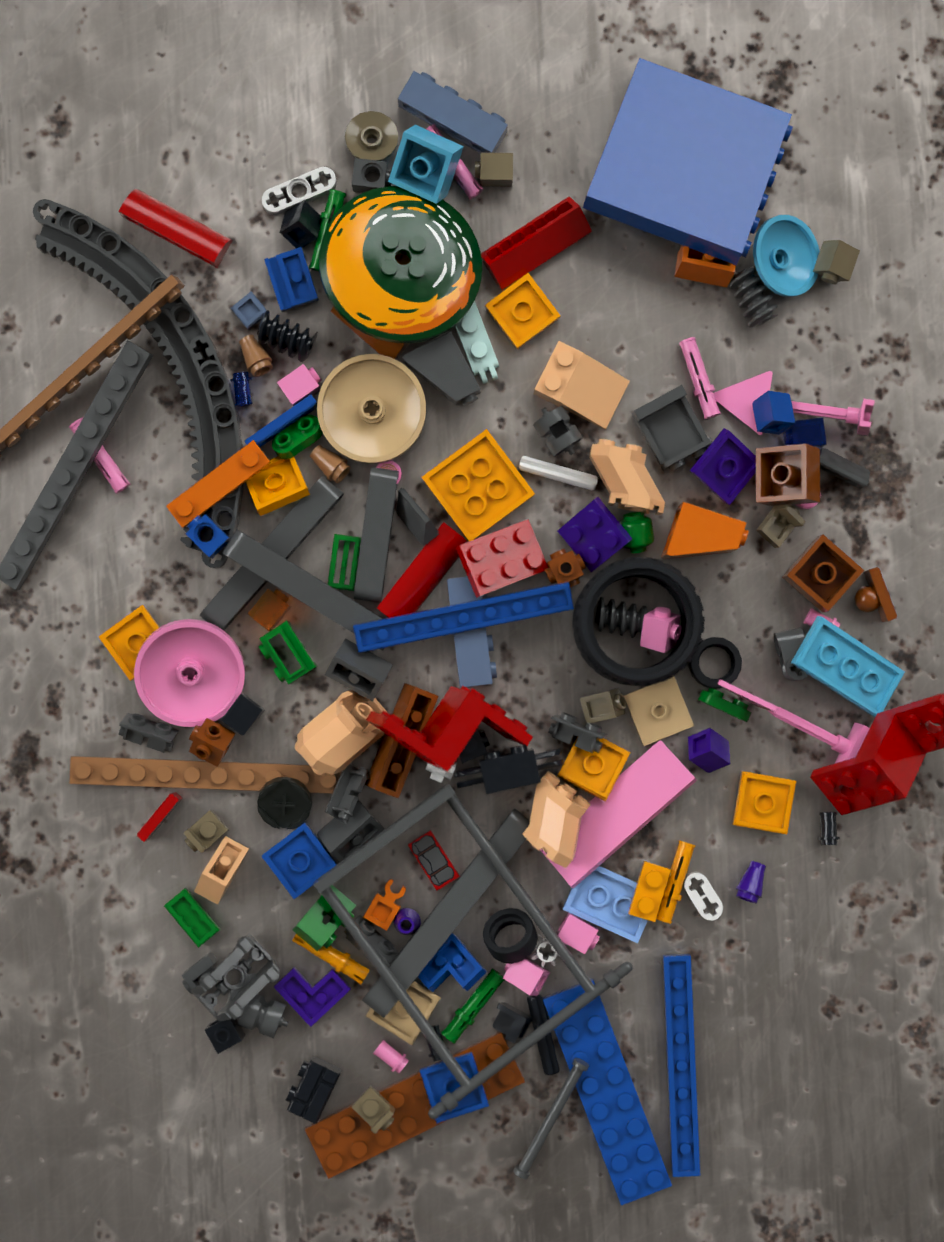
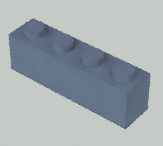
(452, 114)
(471, 646)

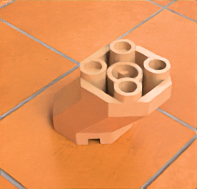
(626, 477)
(339, 733)
(556, 819)

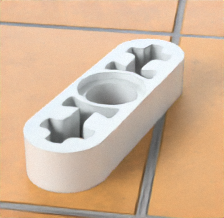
(278, 190)

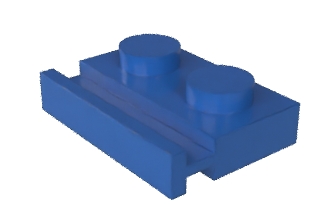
(291, 279)

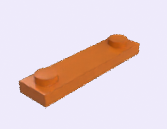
(218, 484)

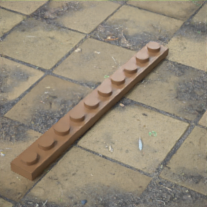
(89, 362)
(192, 774)

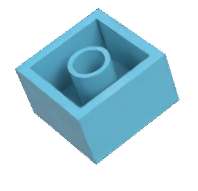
(425, 163)

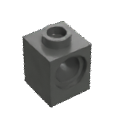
(365, 166)

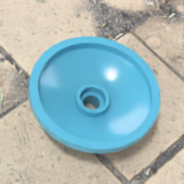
(786, 255)

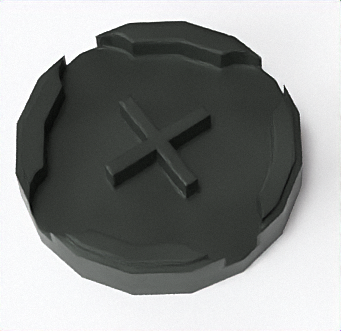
(284, 803)

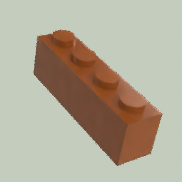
(392, 759)

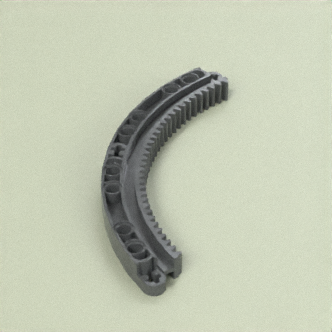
(132, 279)

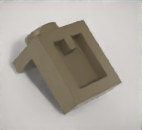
(603, 705)
(205, 832)
(374, 1109)

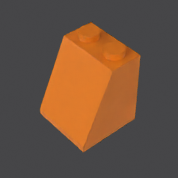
(702, 532)

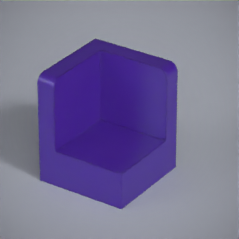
(709, 750)

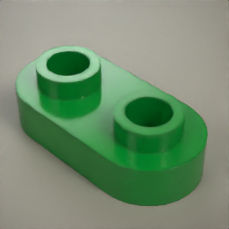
(297, 437)
(715, 699)

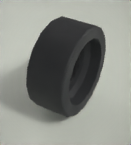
(730, 648)
(501, 920)

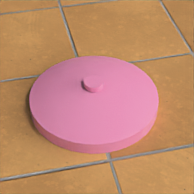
(189, 672)

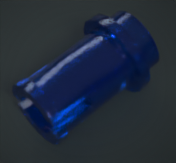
(242, 388)

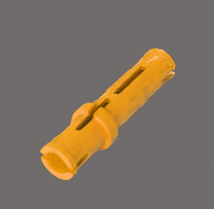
(684, 850)
(337, 959)

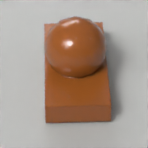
(875, 596)

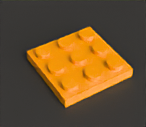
(478, 485)

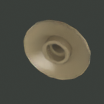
(367, 126)

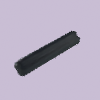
(545, 1045)

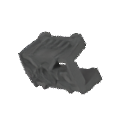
(248, 986)

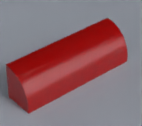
(175, 227)
(536, 242)
(423, 574)

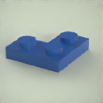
(452, 959)

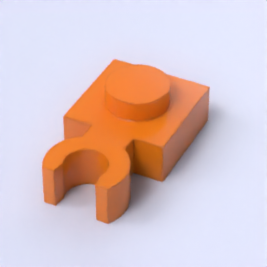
(383, 908)

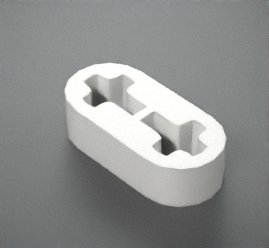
(708, 892)

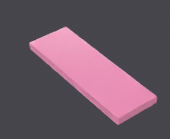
(632, 803)

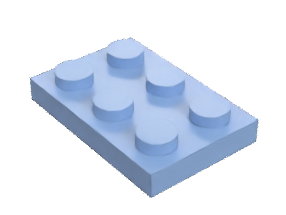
(605, 901)

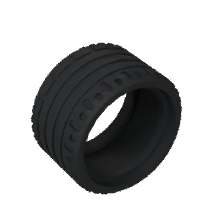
(688, 604)

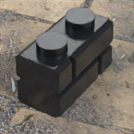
(313, 1090)

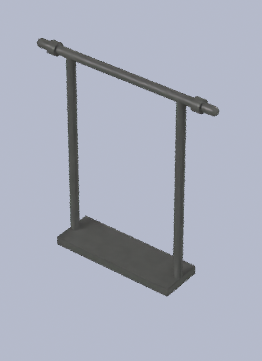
(322, 884)

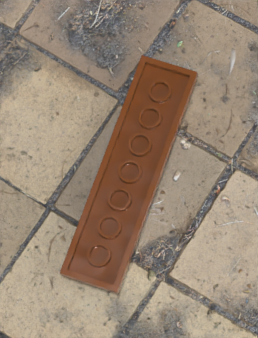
(347, 1139)

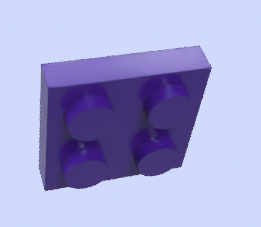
(725, 466)
(594, 534)

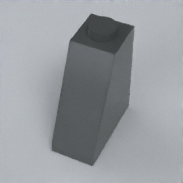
(445, 369)

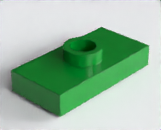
(192, 917)

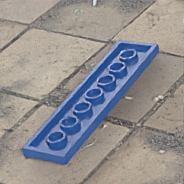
(609, 1098)

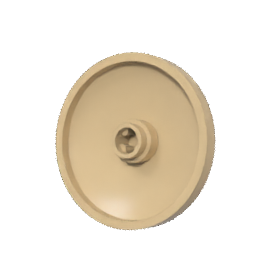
(371, 408)

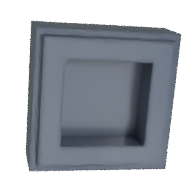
(249, 310)

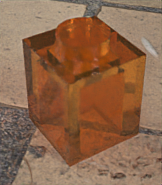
(270, 609)

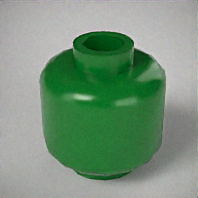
(640, 529)

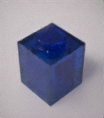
(806, 432)

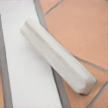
(558, 473)

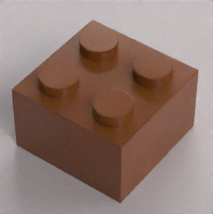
(788, 475)
(823, 573)

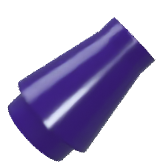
(751, 884)
(407, 914)

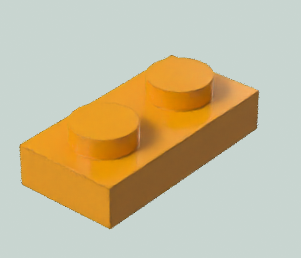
(649, 891)

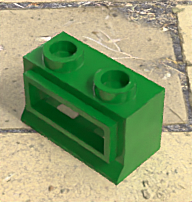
(295, 646)

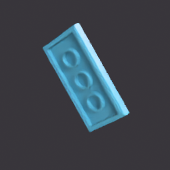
(847, 667)

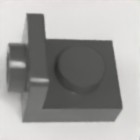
(197, 970)

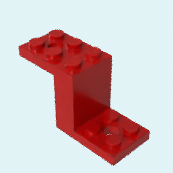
(450, 727)
(886, 758)

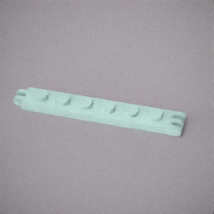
(477, 344)

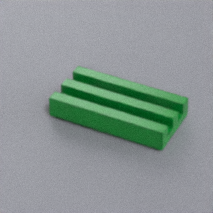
(341, 585)

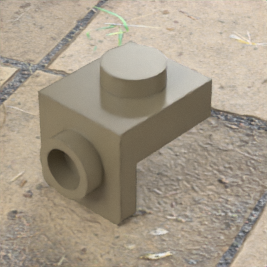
(779, 524)

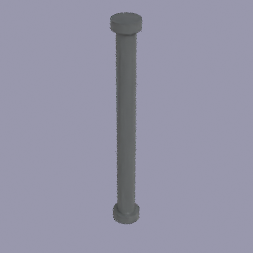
(523, 1169)

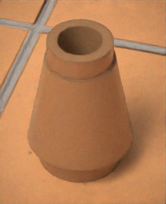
(256, 358)
(331, 464)

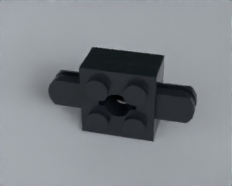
(509, 769)

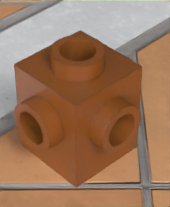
(554, 571)
(211, 741)

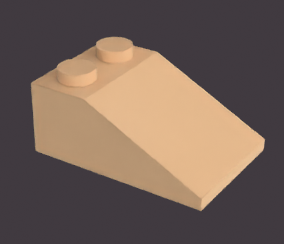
(581, 385)

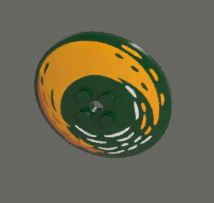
(391, 298)

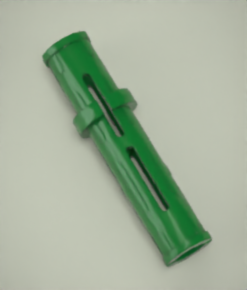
(334, 200)
(466, 1014)

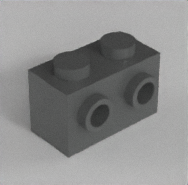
(358, 671)

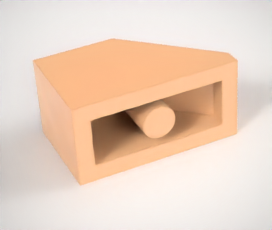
(221, 870)

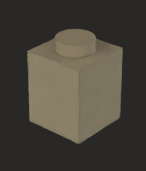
(495, 169)
(836, 261)

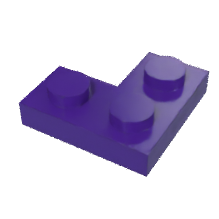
(309, 1000)

